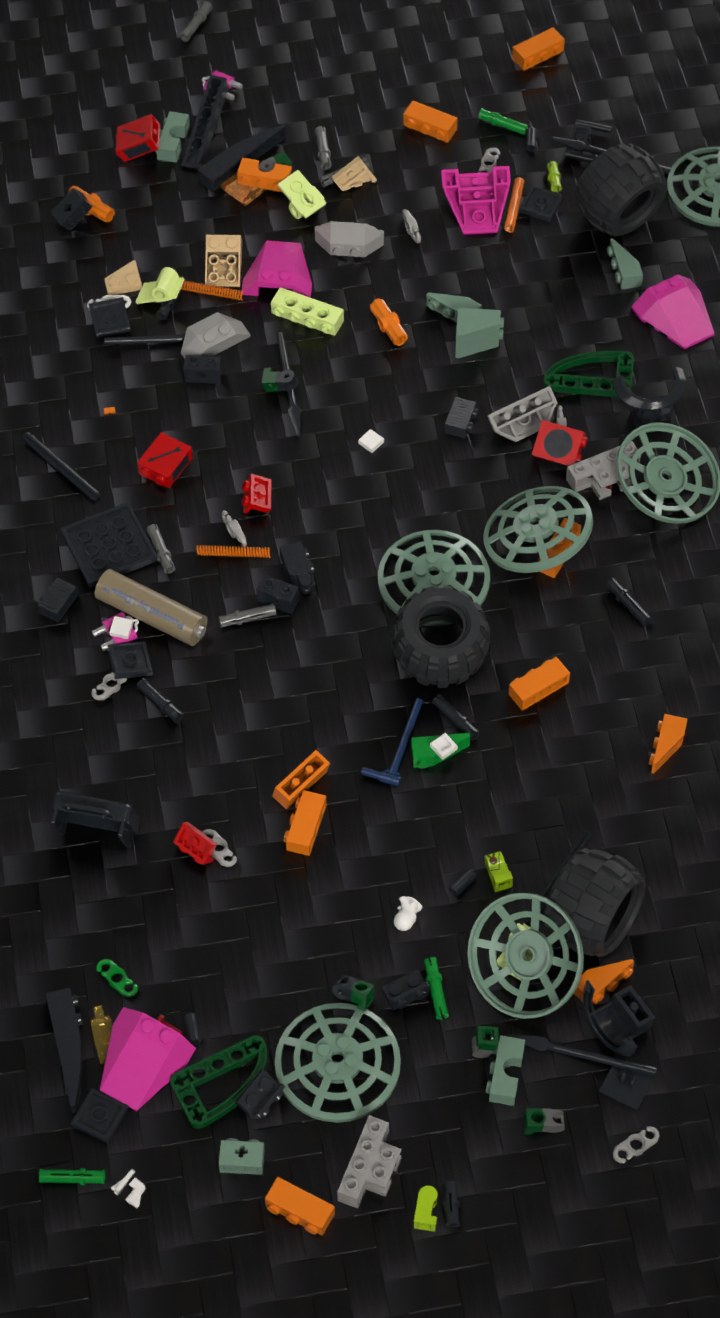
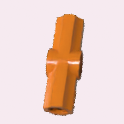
(99, 209)
(388, 322)

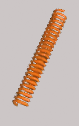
(516, 204)
(212, 289)
(261, 552)

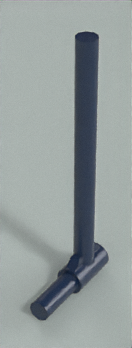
(392, 776)

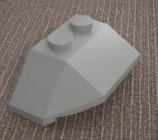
(349, 238)
(213, 335)
(524, 415)

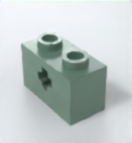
(250, 1163)

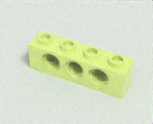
(307, 311)

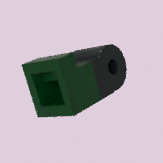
(279, 380)
(354, 991)

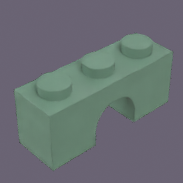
(169, 145)
(503, 1087)

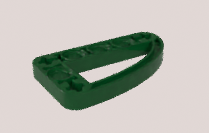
(596, 382)
(188, 1088)

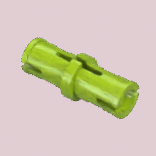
(554, 176)

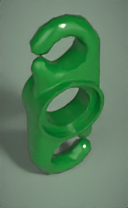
(119, 986)

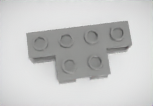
(600, 472)
(370, 1164)

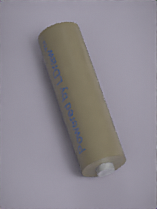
(151, 607)

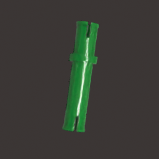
(497, 119)
(434, 980)
(72, 1176)

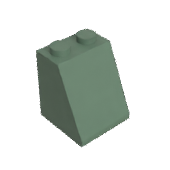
(477, 330)

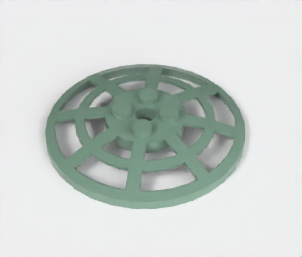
(706, 184)
(673, 468)
(538, 533)
(432, 561)
(515, 955)
(338, 1072)

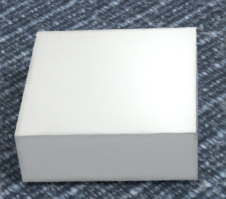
(371, 441)
(121, 627)
(443, 746)

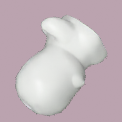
(407, 915)

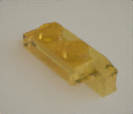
(102, 1032)

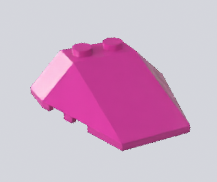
(477, 198)
(276, 267)
(676, 310)
(142, 1058)

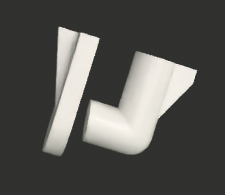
(134, 1197)

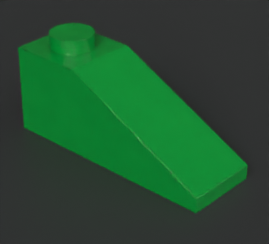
(424, 756)

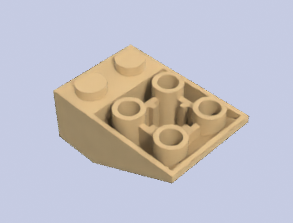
(223, 260)

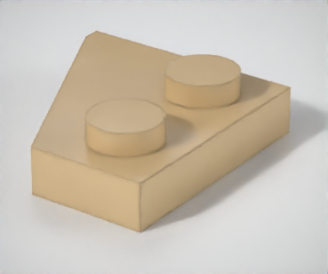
(353, 175)
(124, 280)

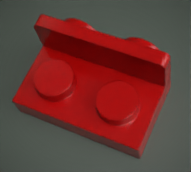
(256, 494)
(195, 843)

